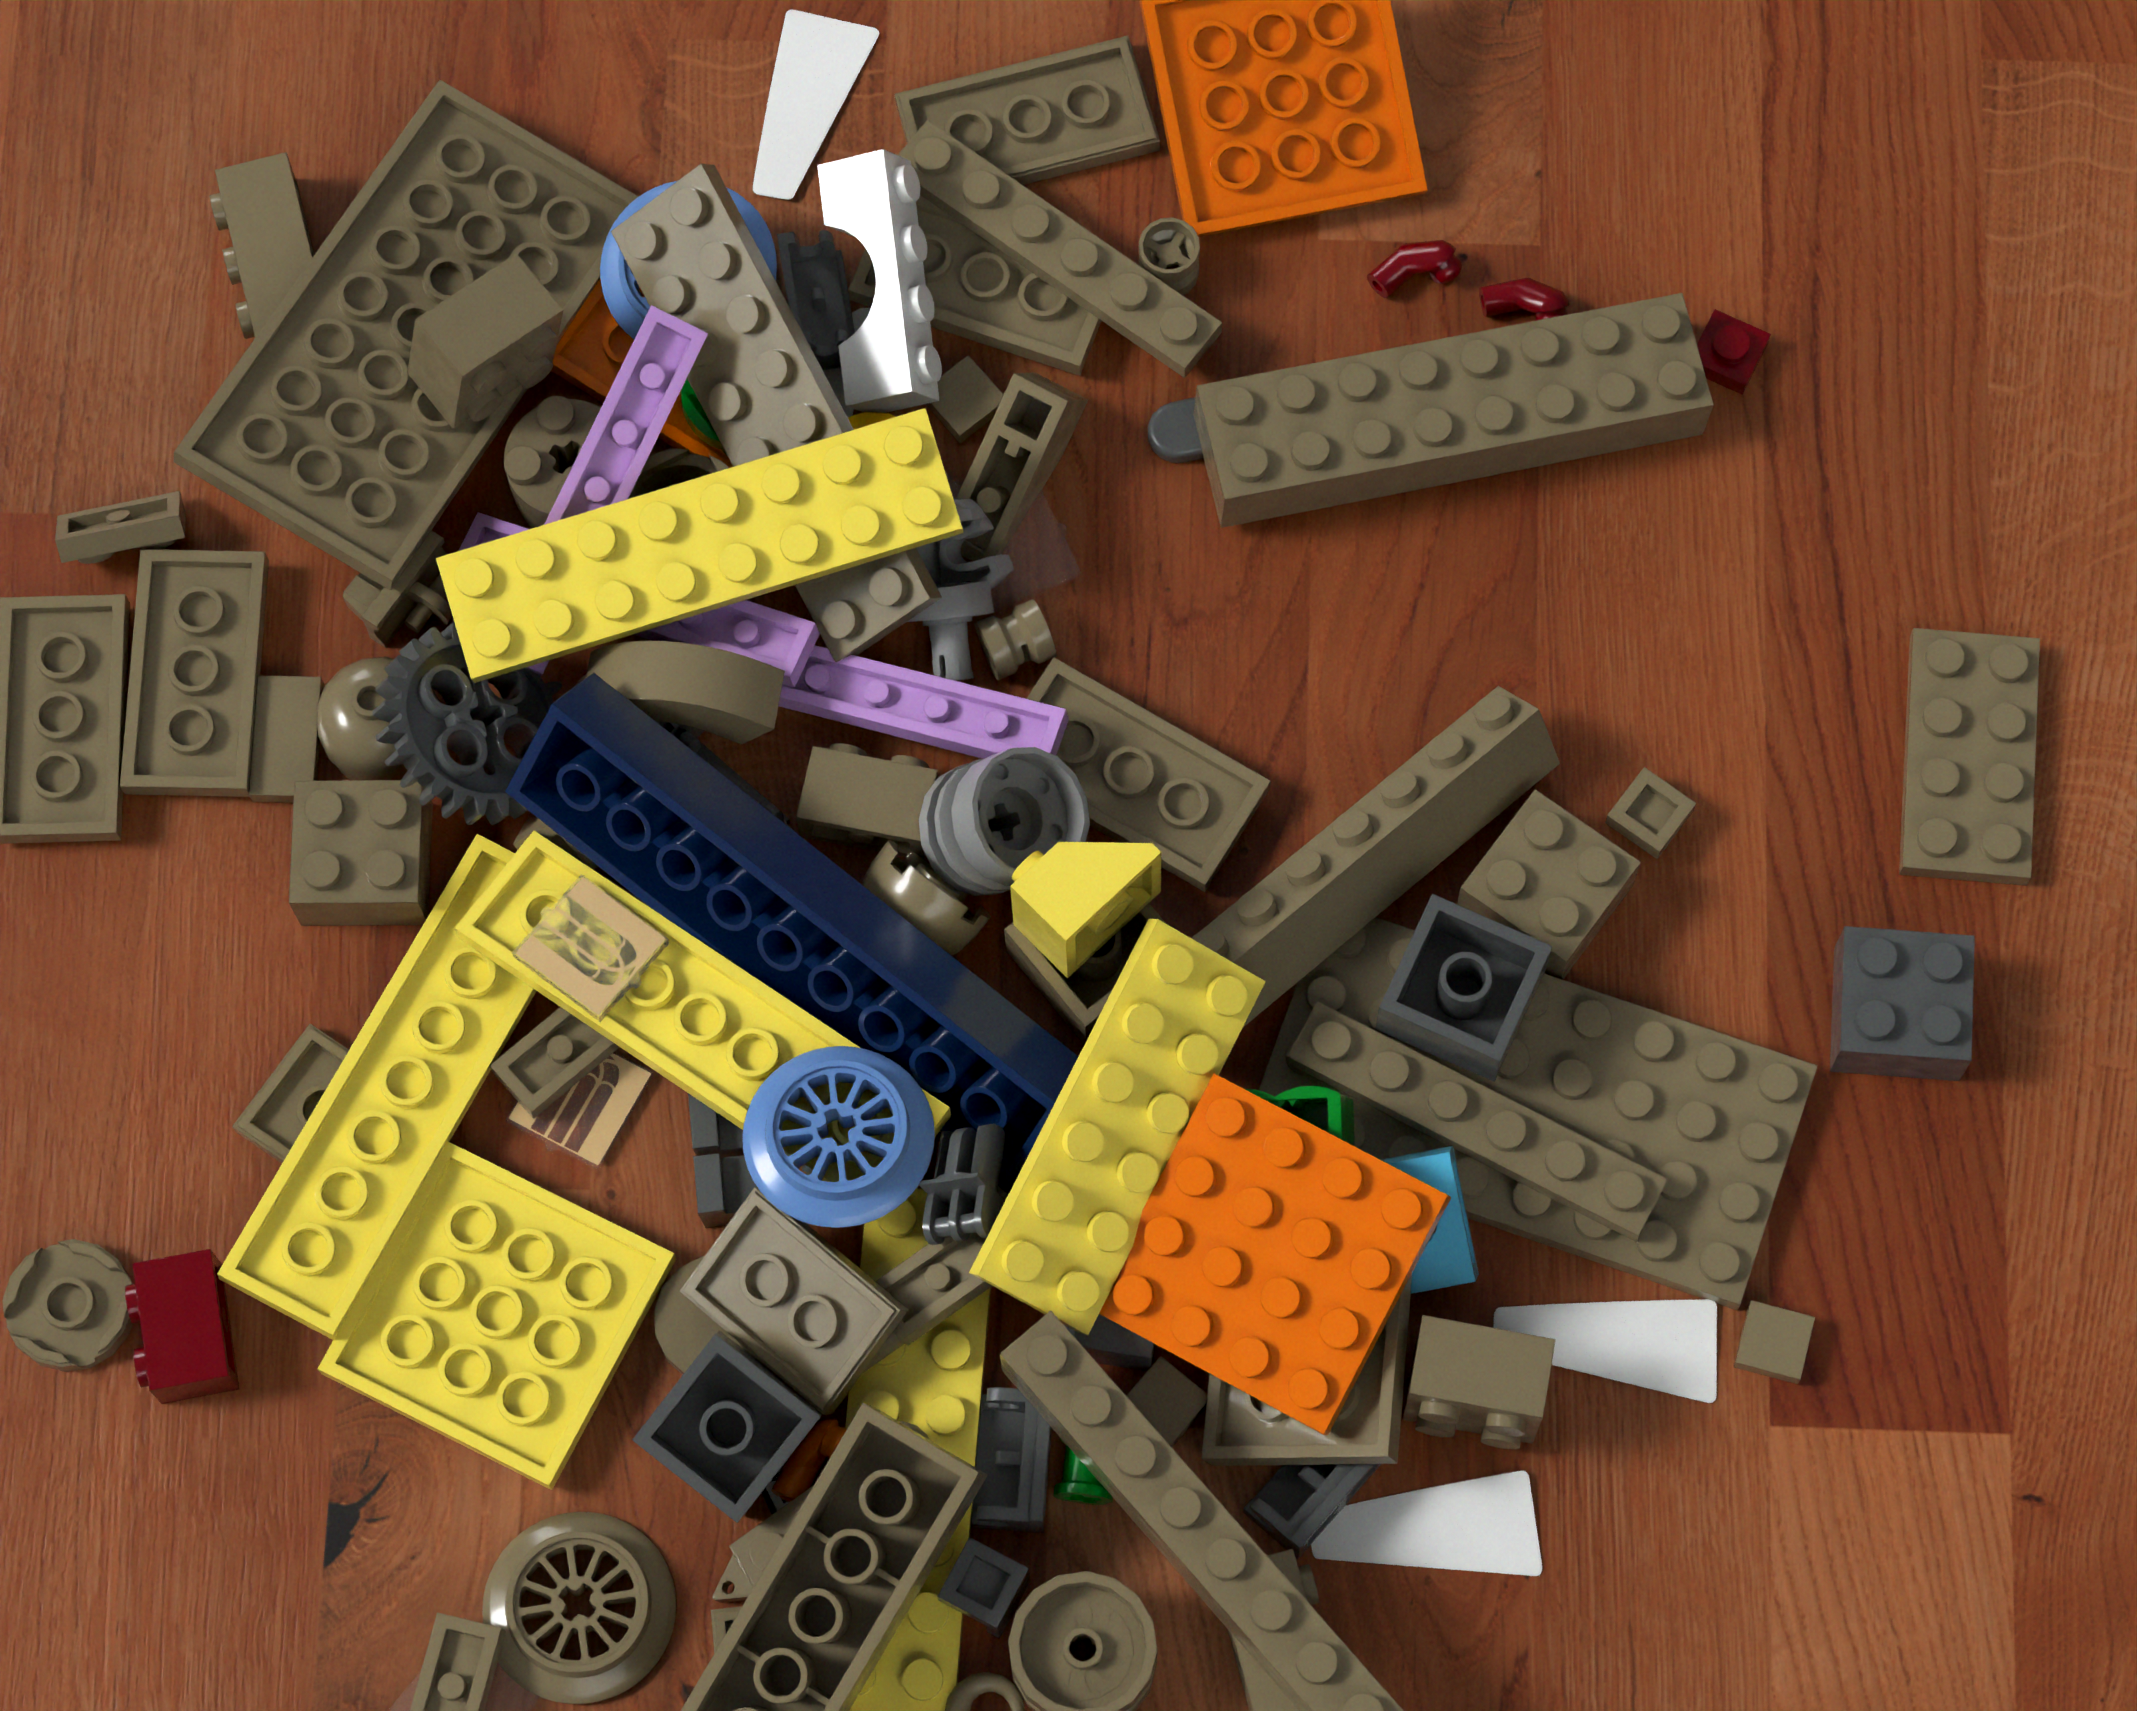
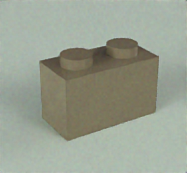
(863, 799)

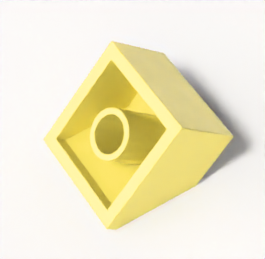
(1082, 896)

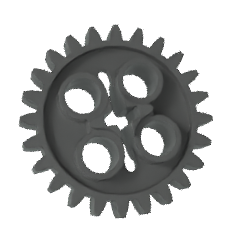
(469, 723)

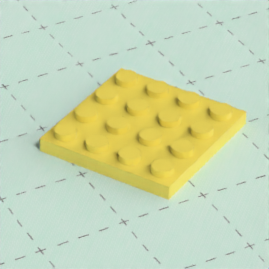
(498, 1315)

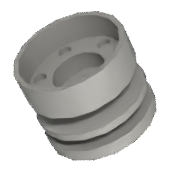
(998, 812)

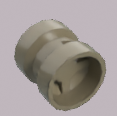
(1172, 244)
(1015, 639)

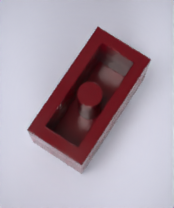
(182, 1327)

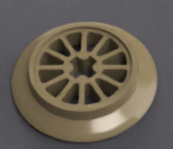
(625, 1661)

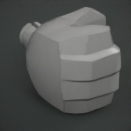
(963, 589)

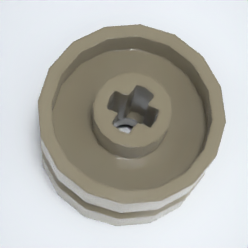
(1078, 1610)

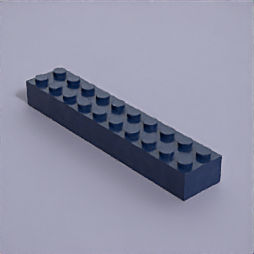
(785, 912)

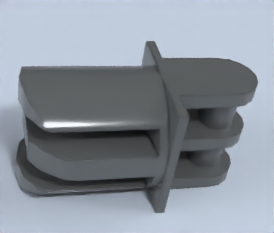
(964, 1185)

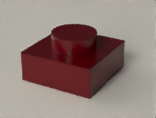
(1731, 350)

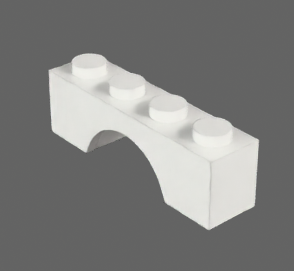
(892, 354)

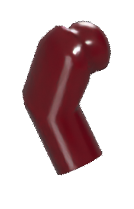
(1412, 259)
(1525, 295)

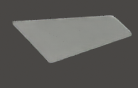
(808, 86)
(1639, 1343)
(1452, 1526)

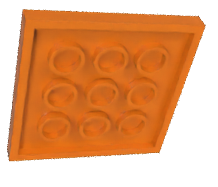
(1281, 108)
(1272, 1254)

